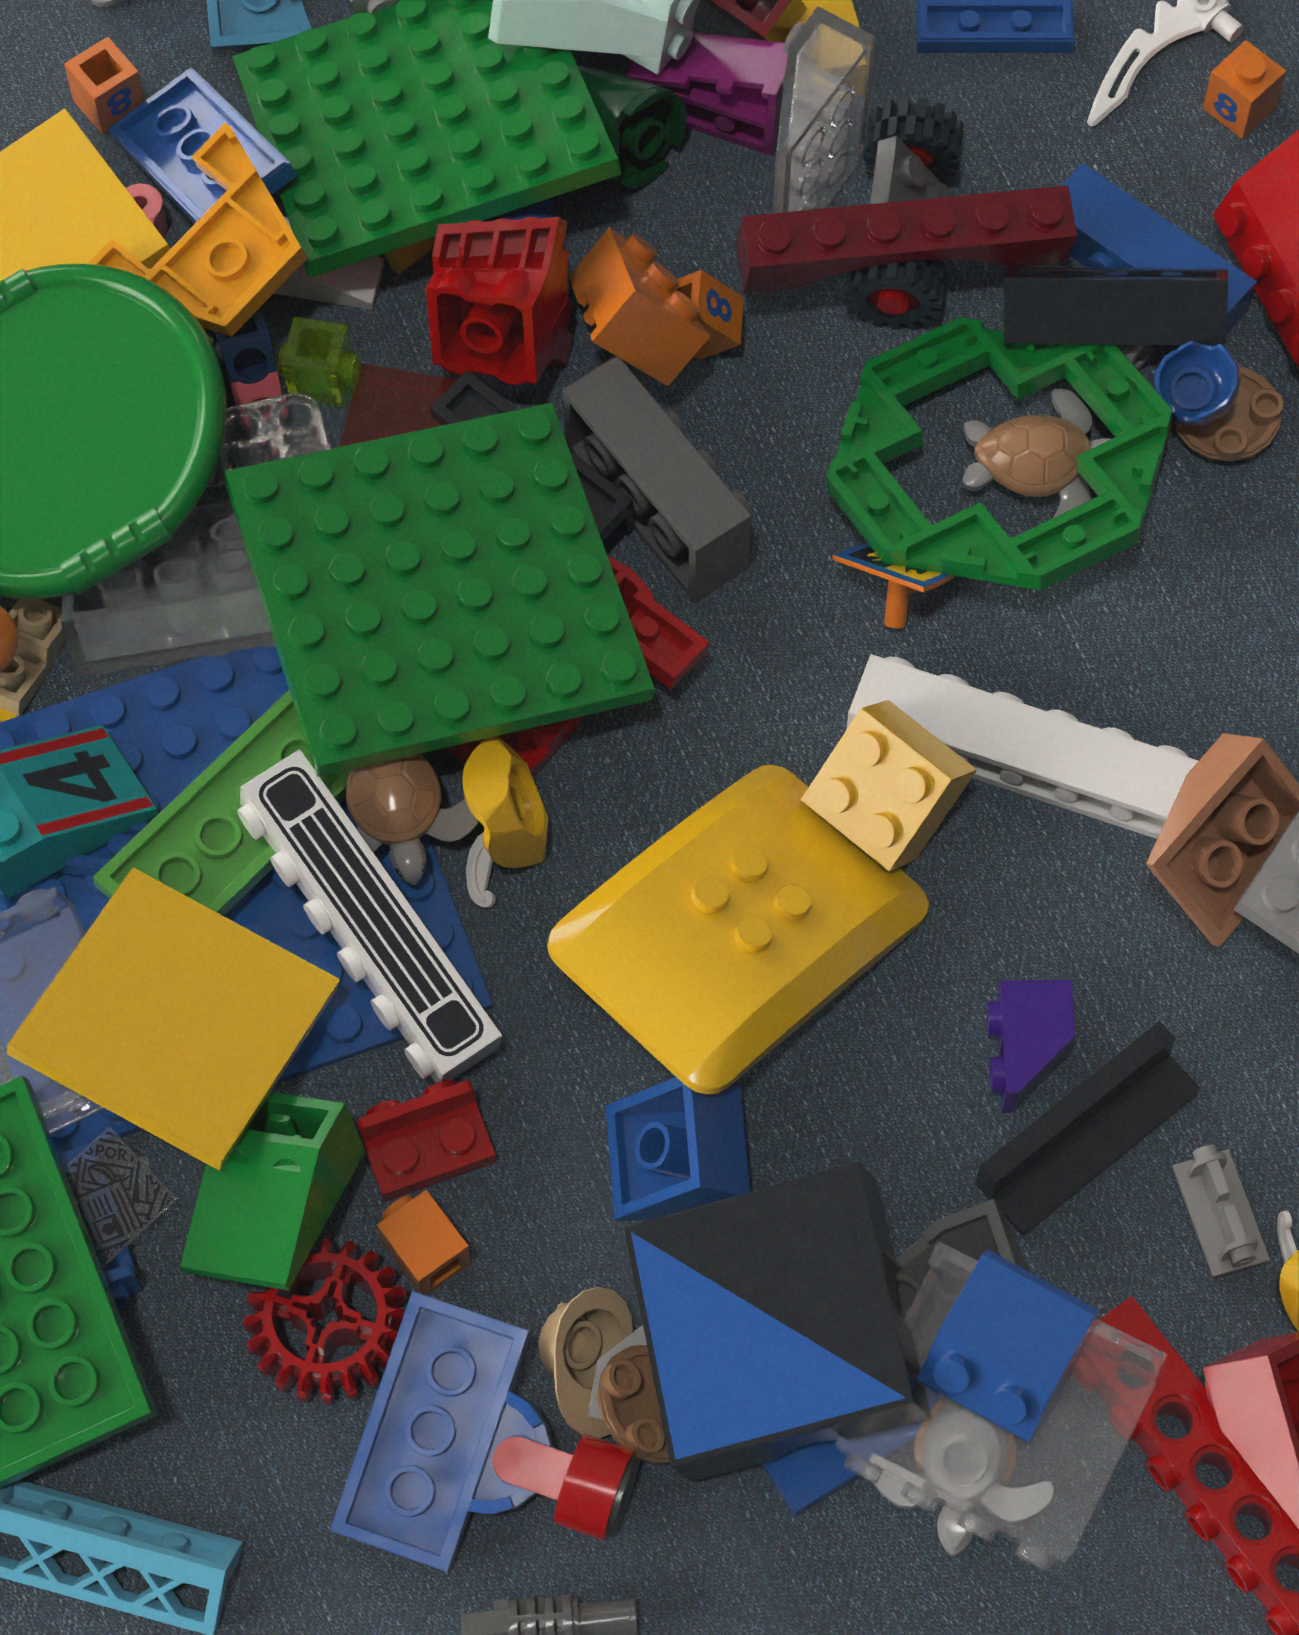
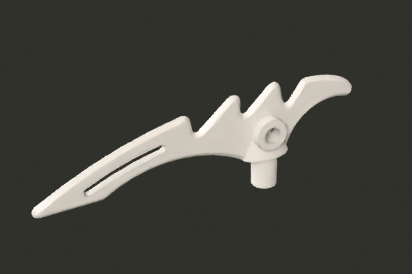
(1169, 26)

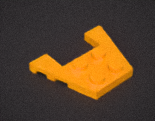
(232, 253)

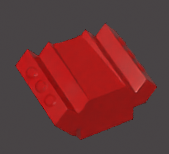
(500, 298)

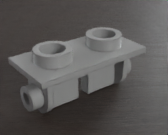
(1220, 1211)

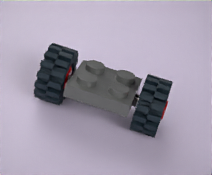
(912, 159)

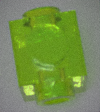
(319, 360)

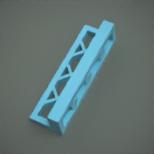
(122, 1539)

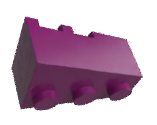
(727, 87)

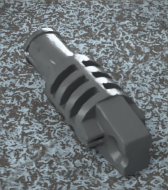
(553, 1617)

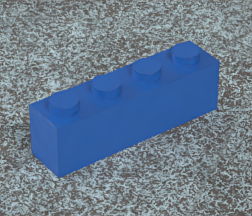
(1125, 233)

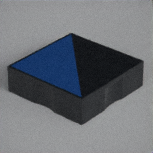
(774, 1322)

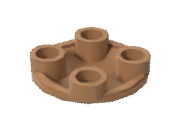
(1245, 428)
(631, 1404)

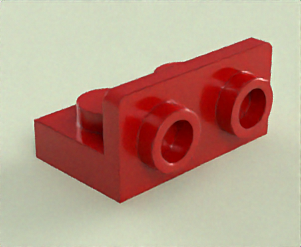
(425, 1139)

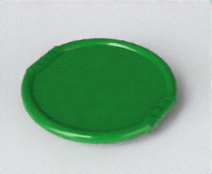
(101, 424)

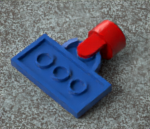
(460, 1442)

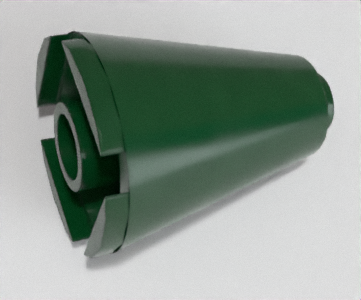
(639, 121)

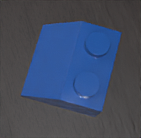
(675, 1150)
(1008, 1346)

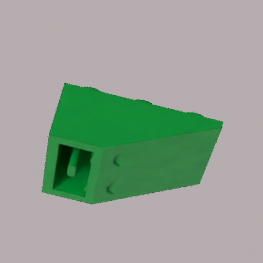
(273, 1193)

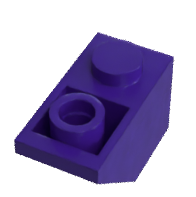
(1033, 1036)

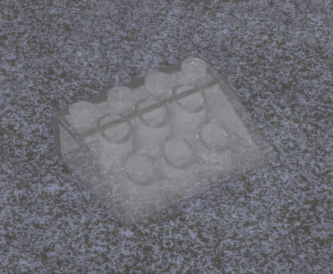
(822, 111)
(172, 603)

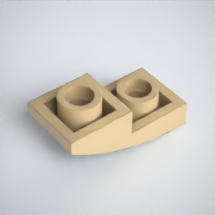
(38, 646)

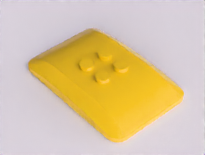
(734, 929)

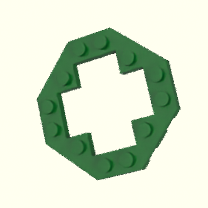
(972, 540)

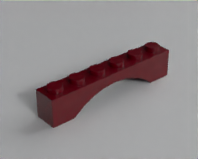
(993, 227)

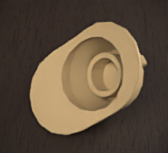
(574, 1342)

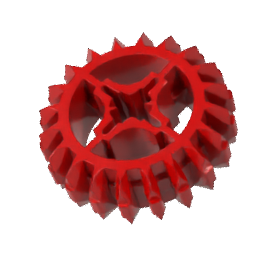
(349, 1330)

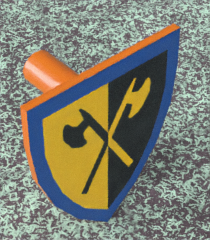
(901, 581)

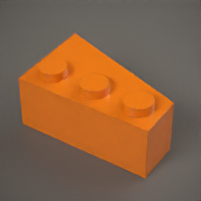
(637, 306)

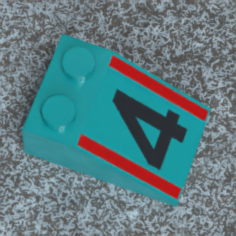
(63, 802)

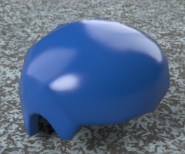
(1198, 382)

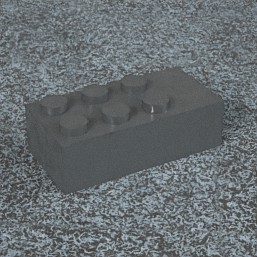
(676, 491)

